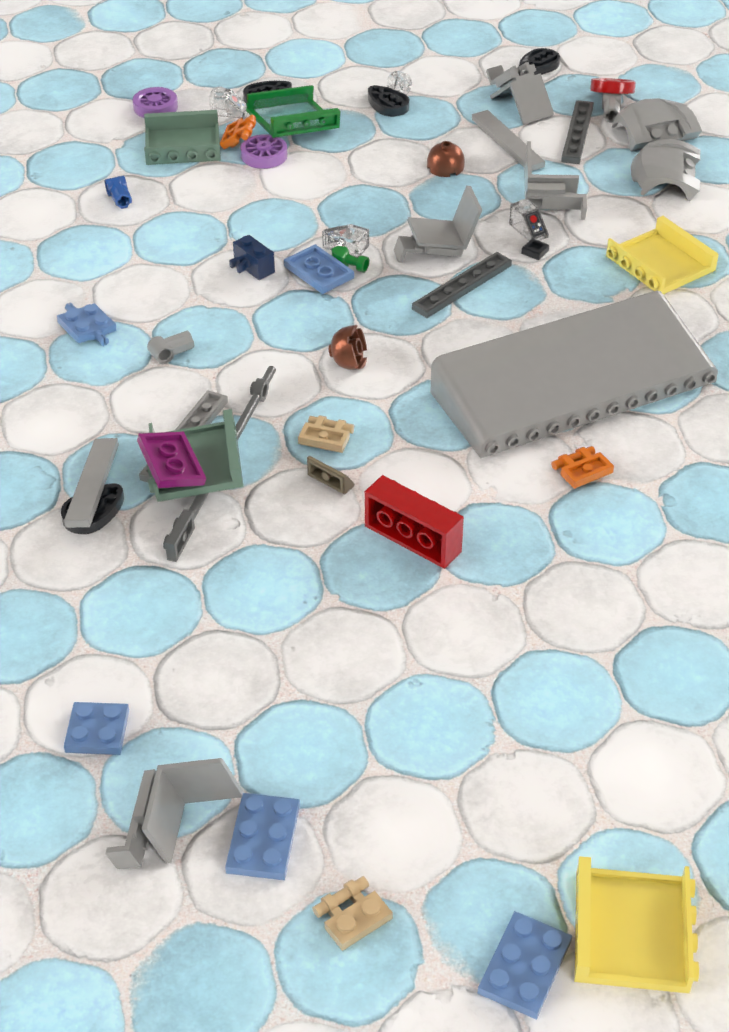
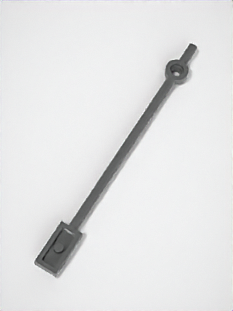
(184, 525)

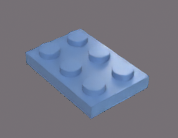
(319, 269)
(263, 836)
(525, 965)

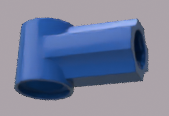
(119, 191)

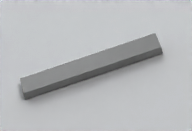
(506, 138)
(202, 414)
(91, 483)

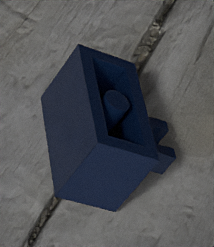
(252, 257)

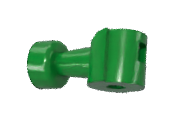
(342, 254)

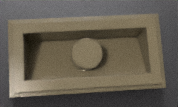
(329, 475)

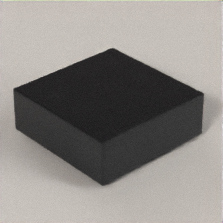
(535, 249)

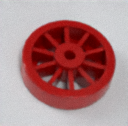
(613, 85)

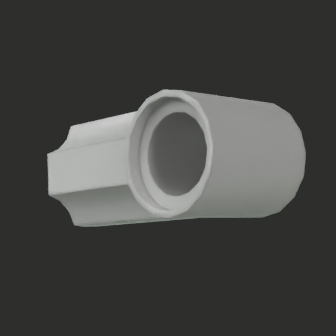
(611, 104)
(165, 349)

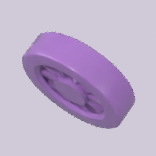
(154, 101)
(264, 151)

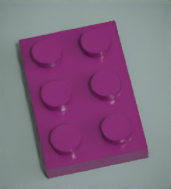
(171, 459)

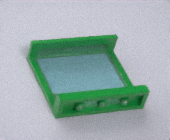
(291, 111)

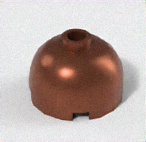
(445, 159)
(348, 348)

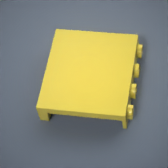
(664, 257)
(635, 929)

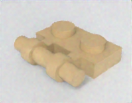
(326, 433)
(358, 919)

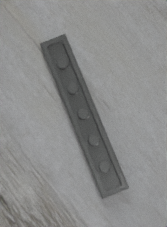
(577, 132)
(461, 284)

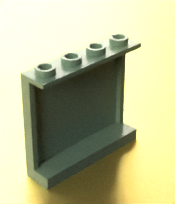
(182, 137)
(217, 454)

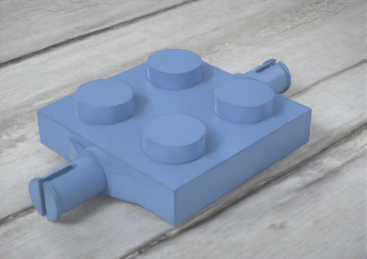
(86, 323)

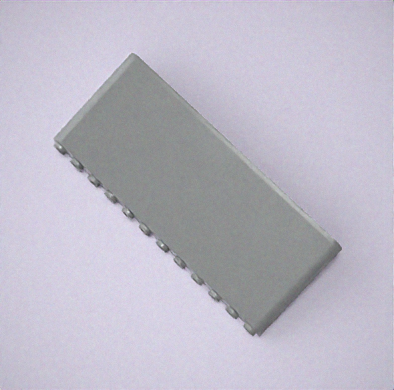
(569, 373)

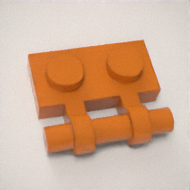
(237, 130)
(583, 466)

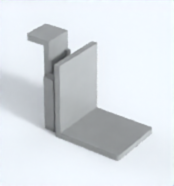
(526, 88)
(552, 191)
(442, 236)
(162, 804)

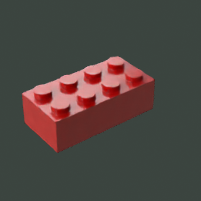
(413, 521)

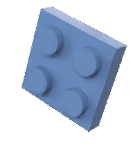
(96, 728)

